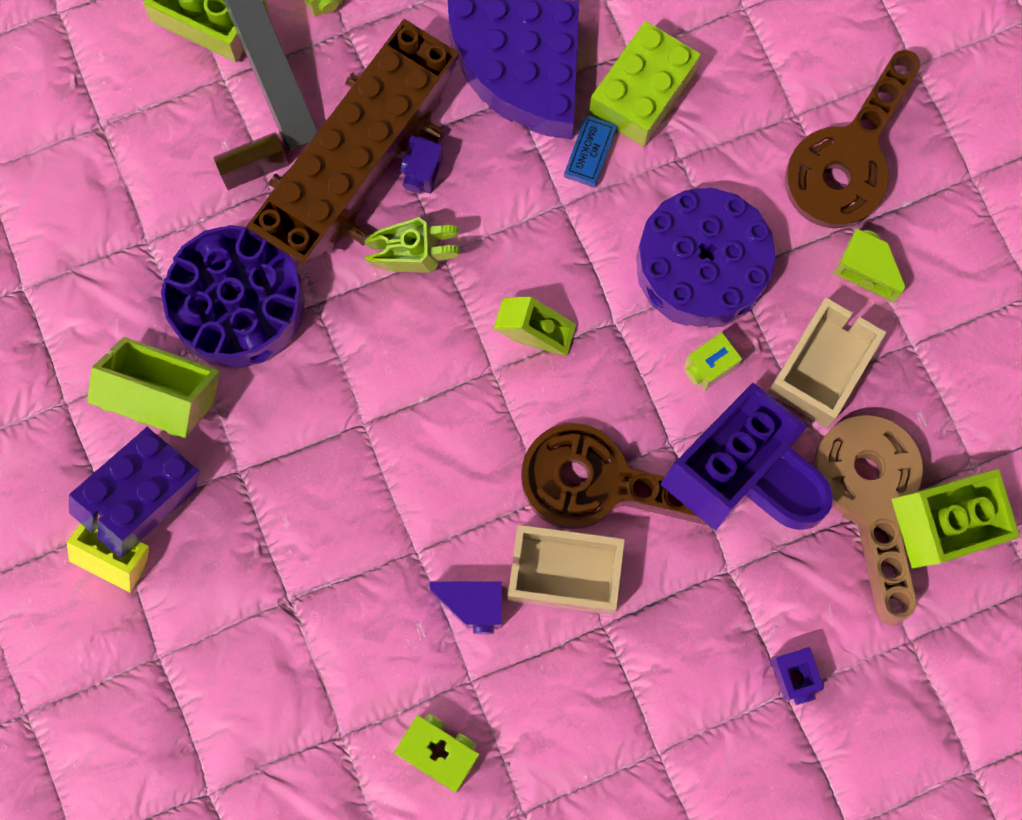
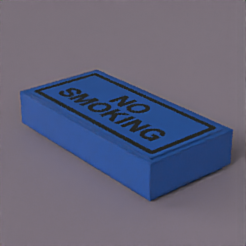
(590, 151)

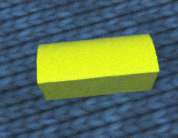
(95, 557)

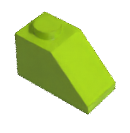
(870, 265)
(534, 325)

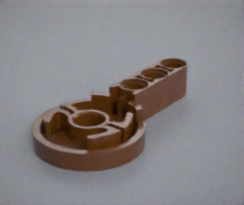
(851, 153)
(606, 484)

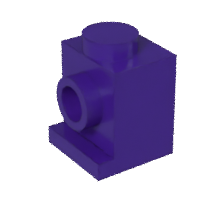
(421, 165)
(804, 664)

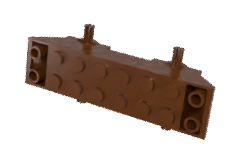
(356, 145)

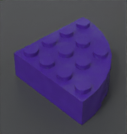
(520, 58)

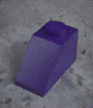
(472, 603)

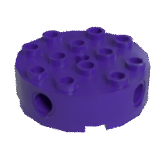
(710, 289)
(200, 301)

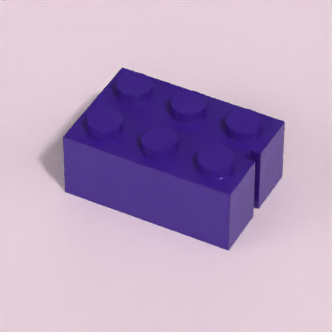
(133, 491)

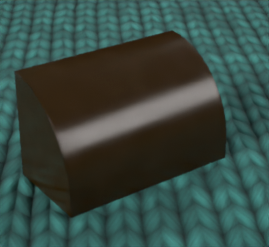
(251, 160)

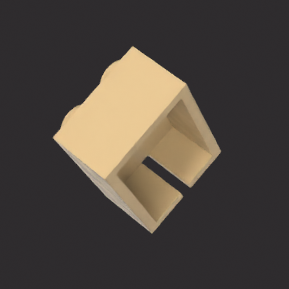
(826, 363)
(566, 570)

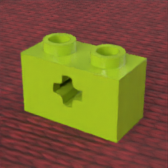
(416, 751)

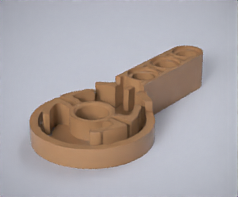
(872, 504)

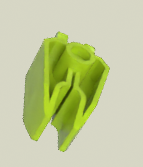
(411, 246)

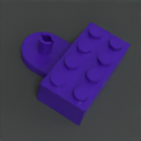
(751, 457)

